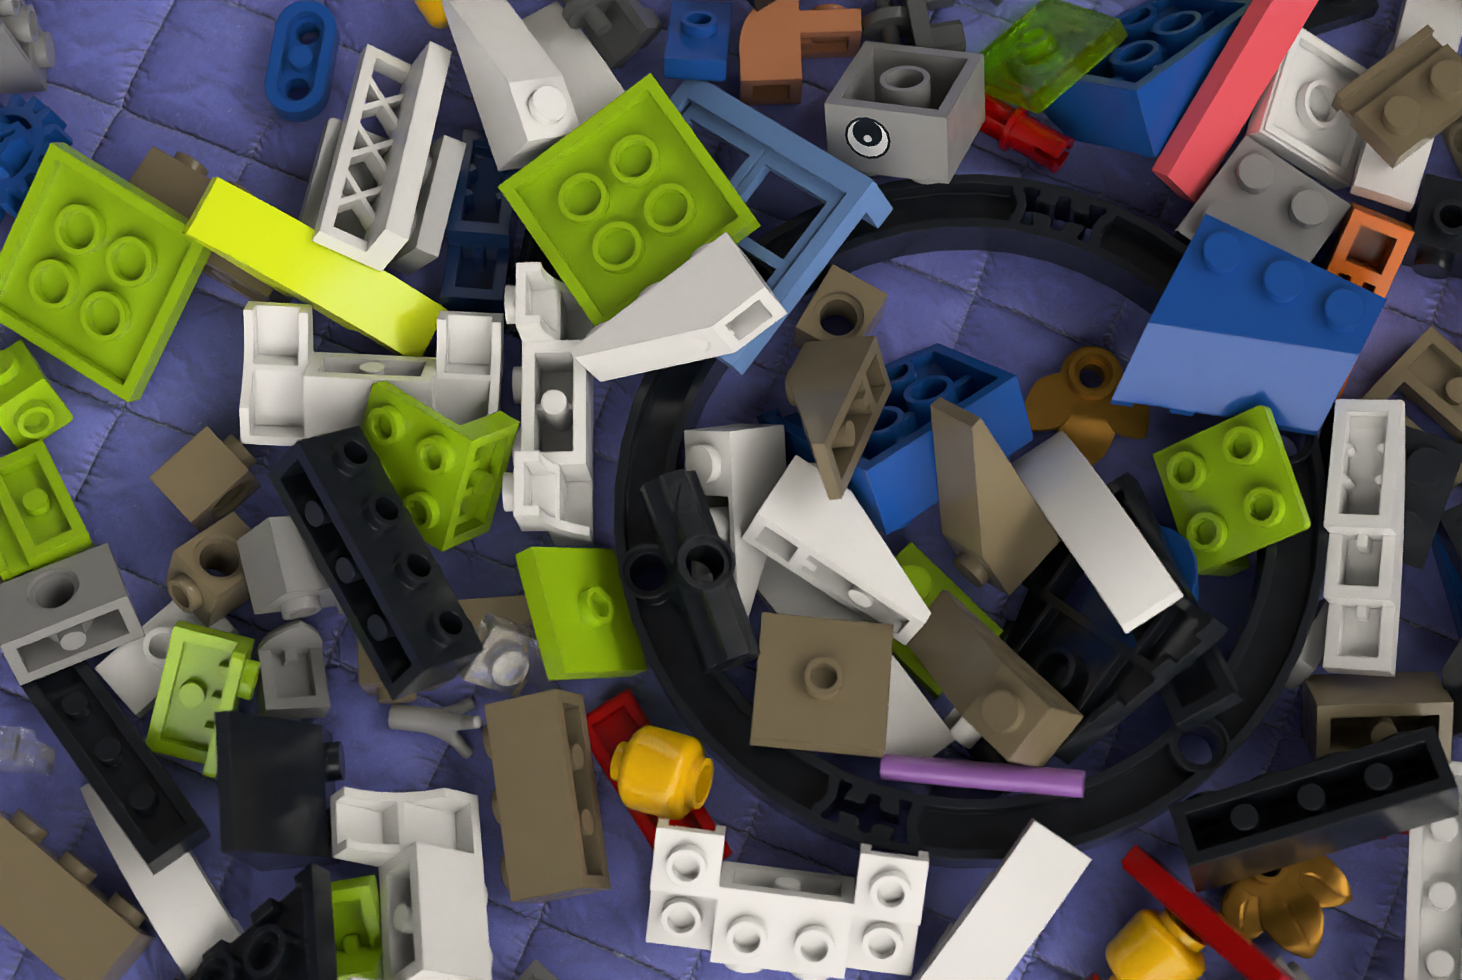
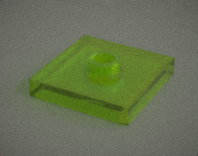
(1048, 53)

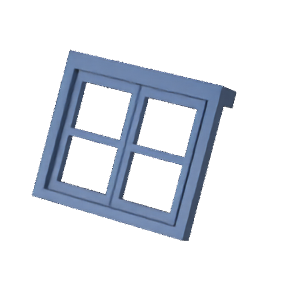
(774, 148)

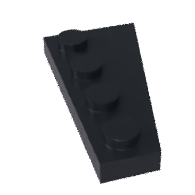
(286, 939)

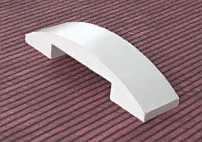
(1097, 531)
(176, 899)

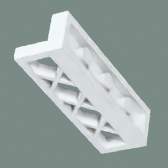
(404, 153)
(1435, 898)

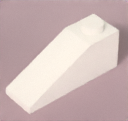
(511, 81)
(836, 550)

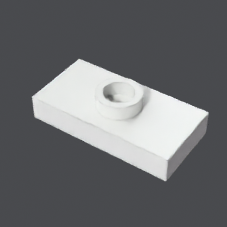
(137, 666)

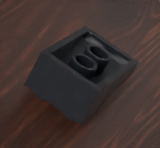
(276, 790)

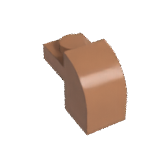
(780, 37)

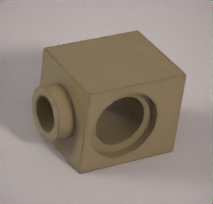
(842, 296)
(207, 478)
(196, 590)

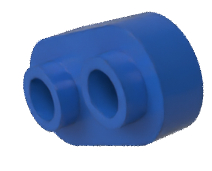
(300, 64)

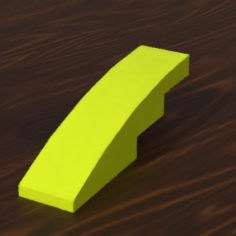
(286, 259)

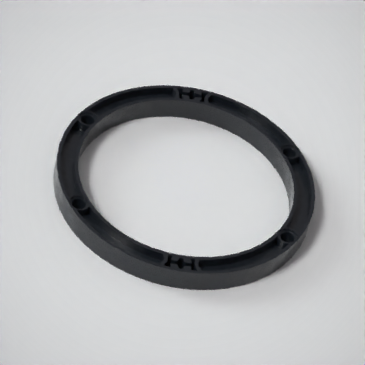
(962, 833)

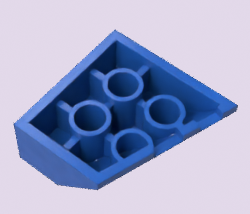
(1150, 78)
(1247, 332)
(898, 464)

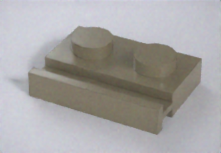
(1405, 97)

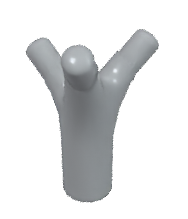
(438, 722)

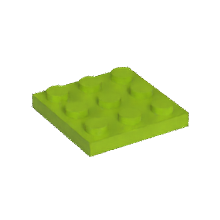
(625, 200)
(97, 271)

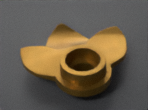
(1085, 412)
(1288, 904)

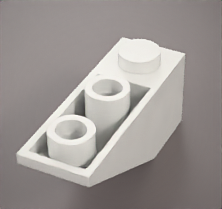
(691, 315)
(737, 473)

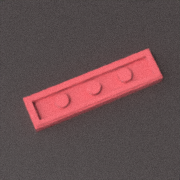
(1229, 94)

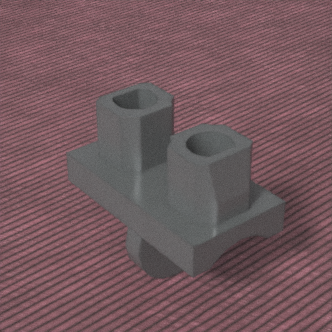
(912, 21)
(614, 26)

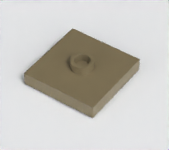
(822, 685)

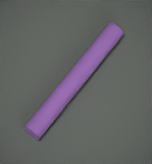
(983, 775)

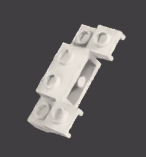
(307, 393)
(556, 394)
(427, 878)
(784, 916)

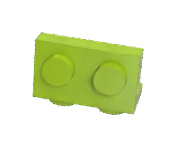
(200, 676)

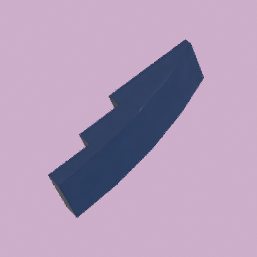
(479, 233)

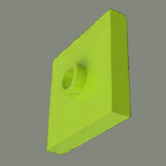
(580, 613)

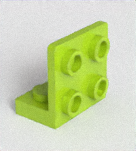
(440, 469)
(1232, 491)

